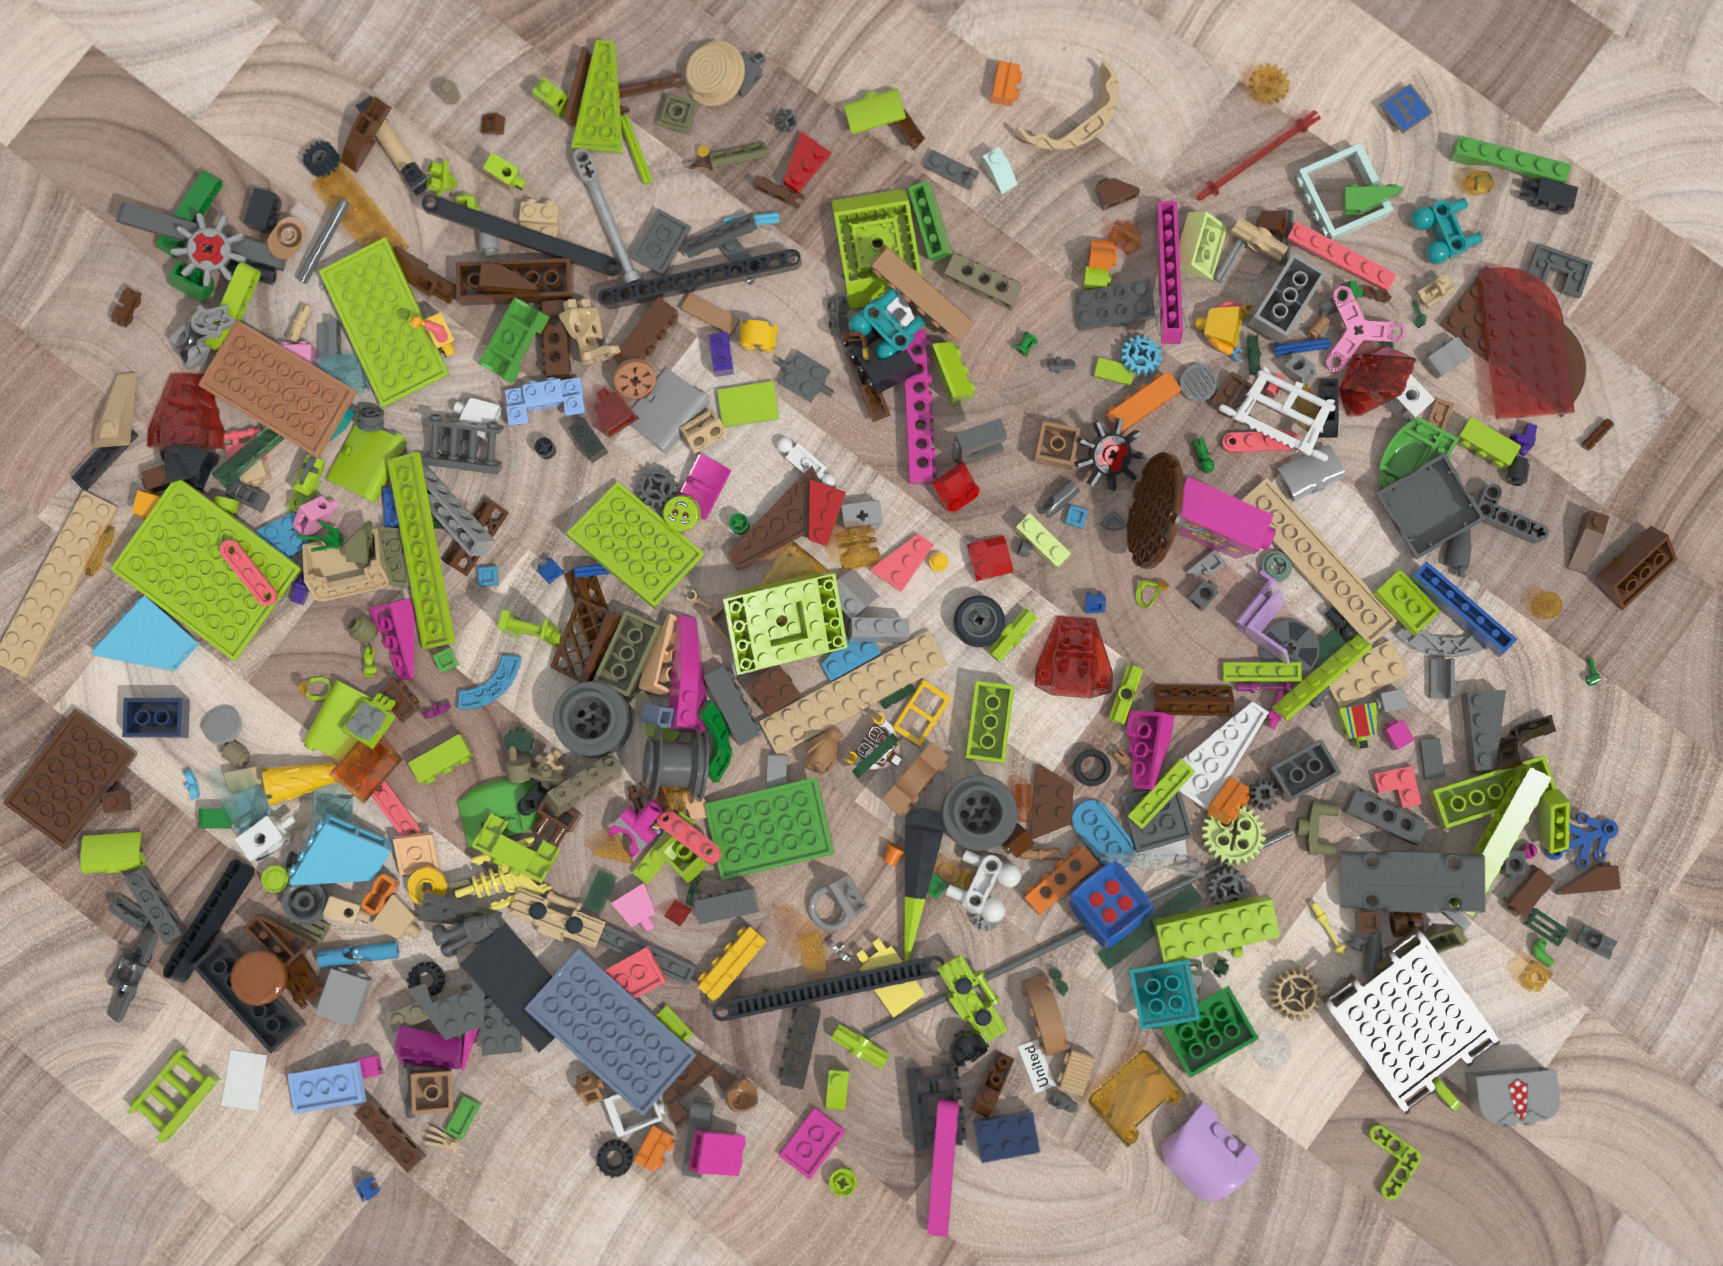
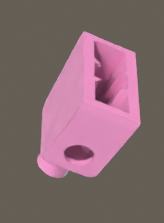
(311, 512)
(637, 907)

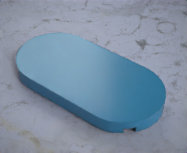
(1100, 830)

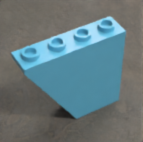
(147, 638)
(339, 854)

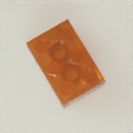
(365, 769)

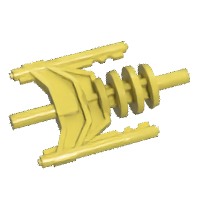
(508, 879)

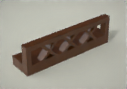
(578, 87)
(481, 514)
(580, 588)
(1194, 703)

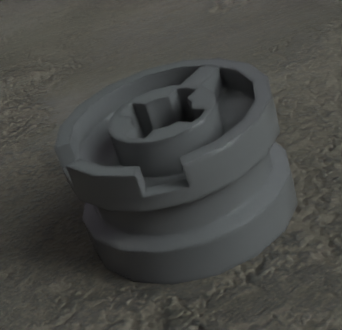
(370, 418)

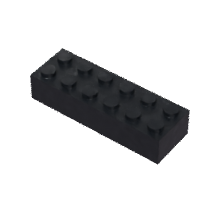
(271, 1022)

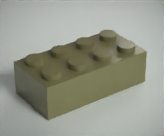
(627, 653)

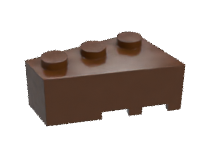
(278, 938)

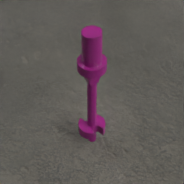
(1252, 687)

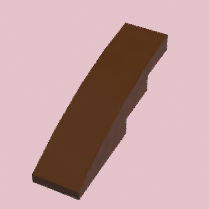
(874, 402)

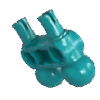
(1445, 230)
(886, 325)

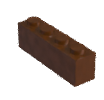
(648, 332)

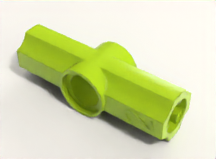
(1012, 635)
(1129, 682)
(860, 1046)

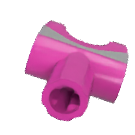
(637, 826)

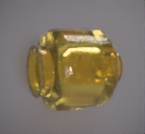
(1478, 183)

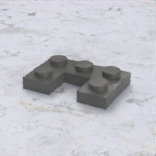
(1573, 267)

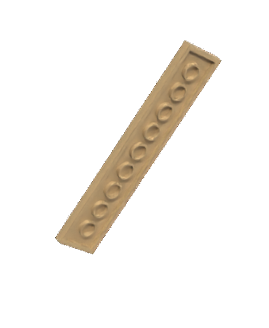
(1322, 565)
(55, 584)
(853, 693)

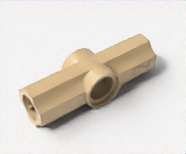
(1259, 239)

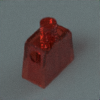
(613, 412)

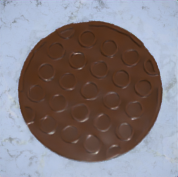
(1155, 510)

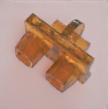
(1128, 233)

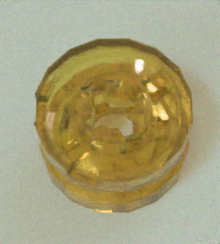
(1553, 602)
(675, 799)

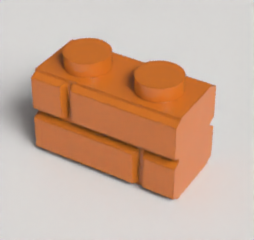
(1005, 83)
(1228, 801)
(654, 1147)

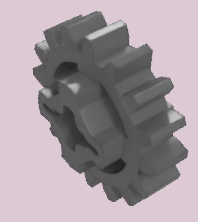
(651, 491)
(1232, 881)

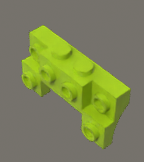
(512, 854)

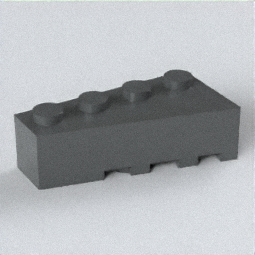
(1482, 727)

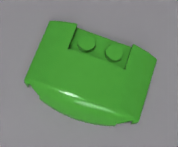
(1413, 447)
(499, 798)

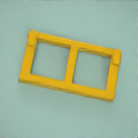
(923, 684)

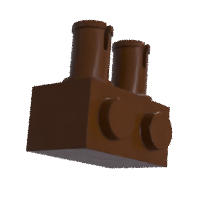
(565, 822)

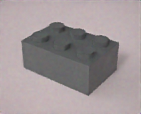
(1304, 770)
(726, 905)

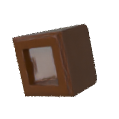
(493, 124)

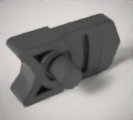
(1058, 364)
(1062, 1102)

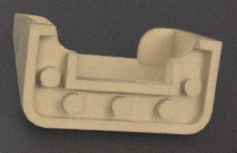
(333, 578)

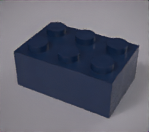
(156, 718)
(1006, 1136)

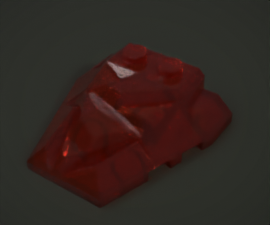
(186, 415)

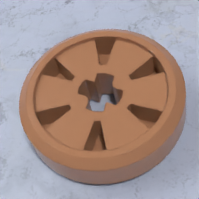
(639, 388)

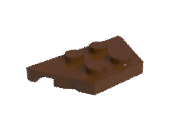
(1050, 802)

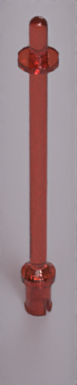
(1301, 126)

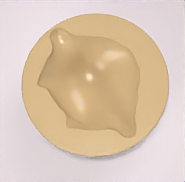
(715, 73)

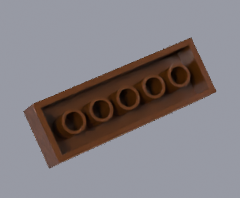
(551, 277)

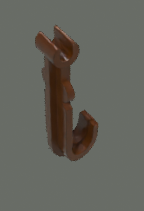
(649, 86)

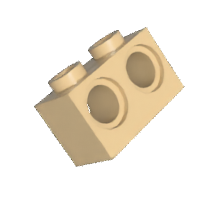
(703, 430)

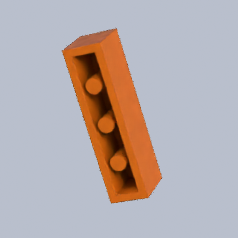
(1144, 402)

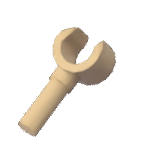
(696, 599)

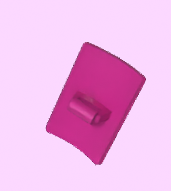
(705, 483)

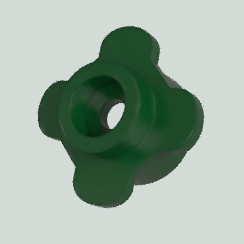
(1221, 967)

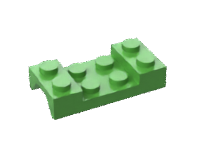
(512, 339)

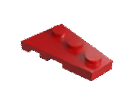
(805, 163)
(823, 511)

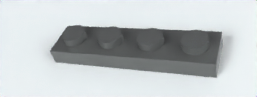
(720, 235)

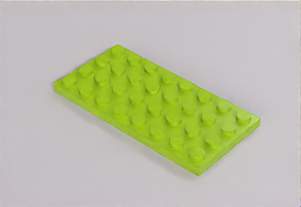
(376, 313)

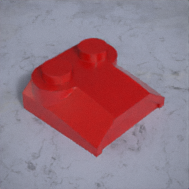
(956, 488)
(990, 558)

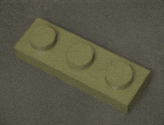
(738, 155)

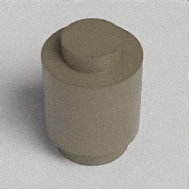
(449, 92)
(235, 754)

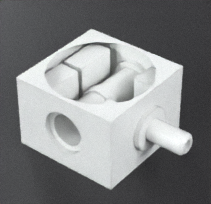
(1411, 402)
(275, 835)

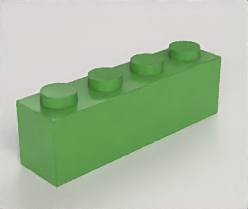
(930, 221)

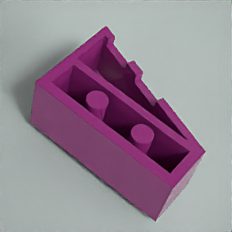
(427, 1049)

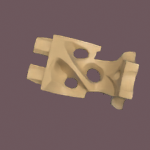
(579, 325)

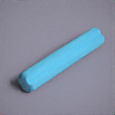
(761, 219)

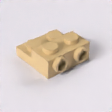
(540, 217)

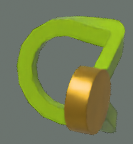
(1161, 585)
(303, 688)

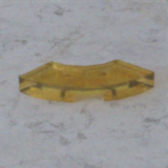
(1306, 408)
(96, 559)

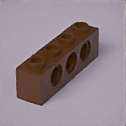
(561, 368)
(390, 1134)

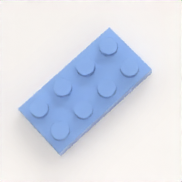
(326, 1087)

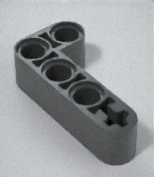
(1509, 525)
(701, 1118)

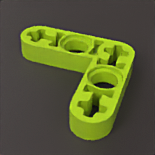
(1401, 1155)

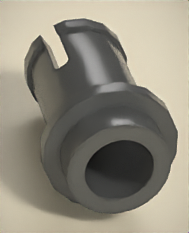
(1319, 698)

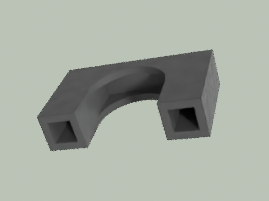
(979, 442)

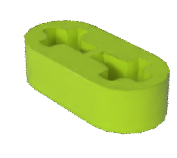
(1445, 1095)

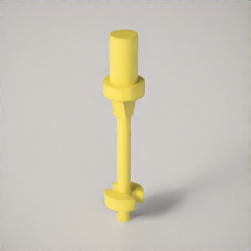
(1321, 917)

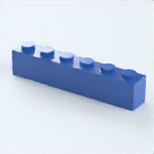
(1463, 609)

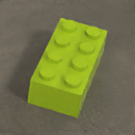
(989, 722)

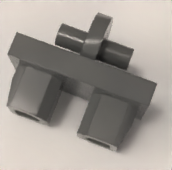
(1596, 942)

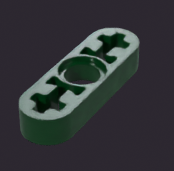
(875, 755)

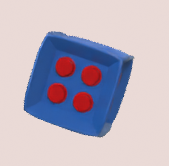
(1110, 904)

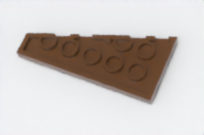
(779, 526)

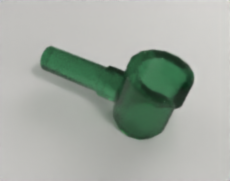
(1421, 318)

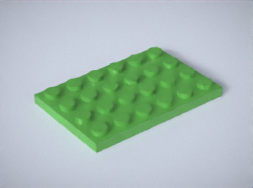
(770, 828)

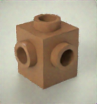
(589, 1083)

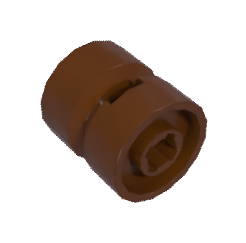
(1402, 922)

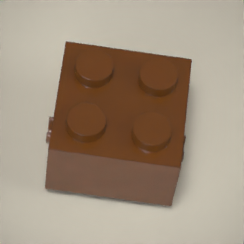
(773, 689)

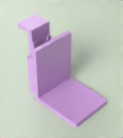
(1260, 613)

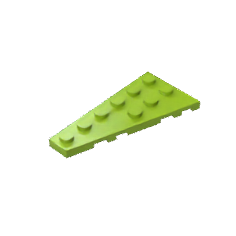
(599, 115)

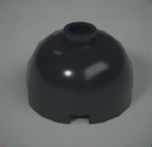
(967, 1047)

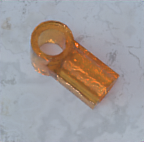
(1024, 800)

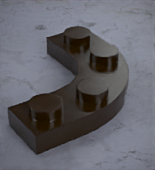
(1510, 746)

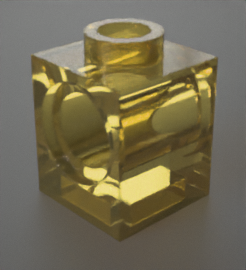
(1542, 972)

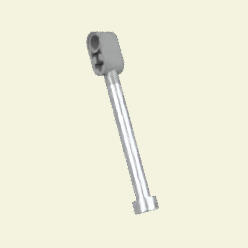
(630, 274)

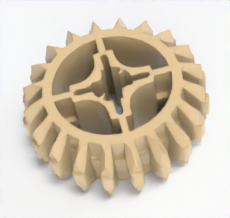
(1288, 996)

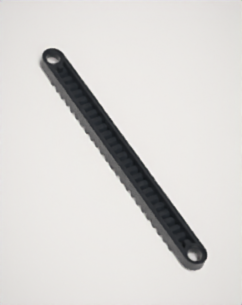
(827, 988)

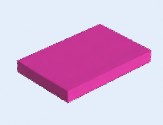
(812, 1143)

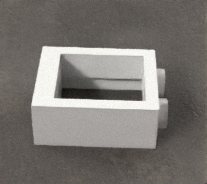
(617, 1119)

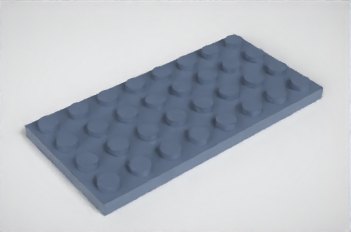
(610, 1032)

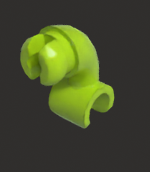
(369, 669)

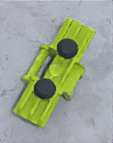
(966, 1001)

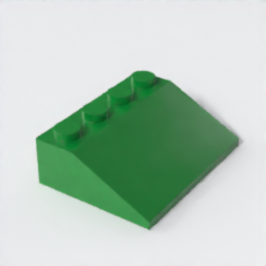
(1214, 1037)

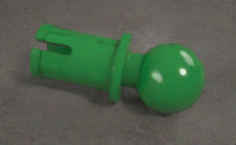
(1206, 465)

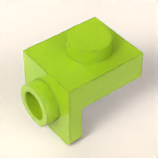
(469, 201)

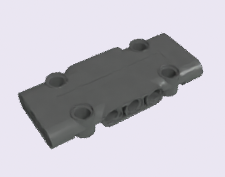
(1413, 881)

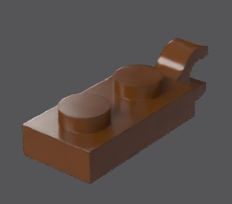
(778, 192)

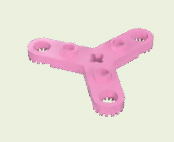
(1371, 330)

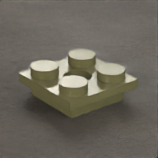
(678, 123)

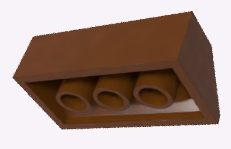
(1637, 567)

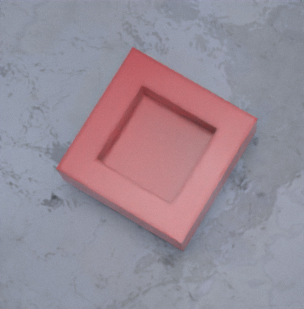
(1272, 390)

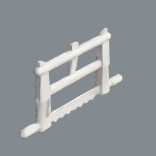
(1316, 425)

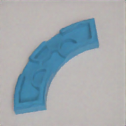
(494, 687)

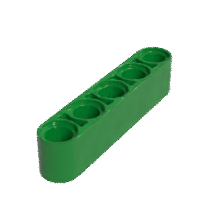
(196, 201)

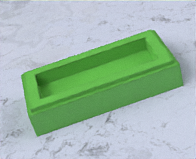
(462, 1117)

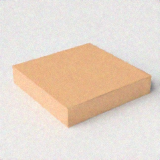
(415, 852)

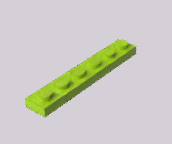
(1322, 677)

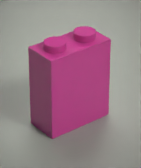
(716, 1152)

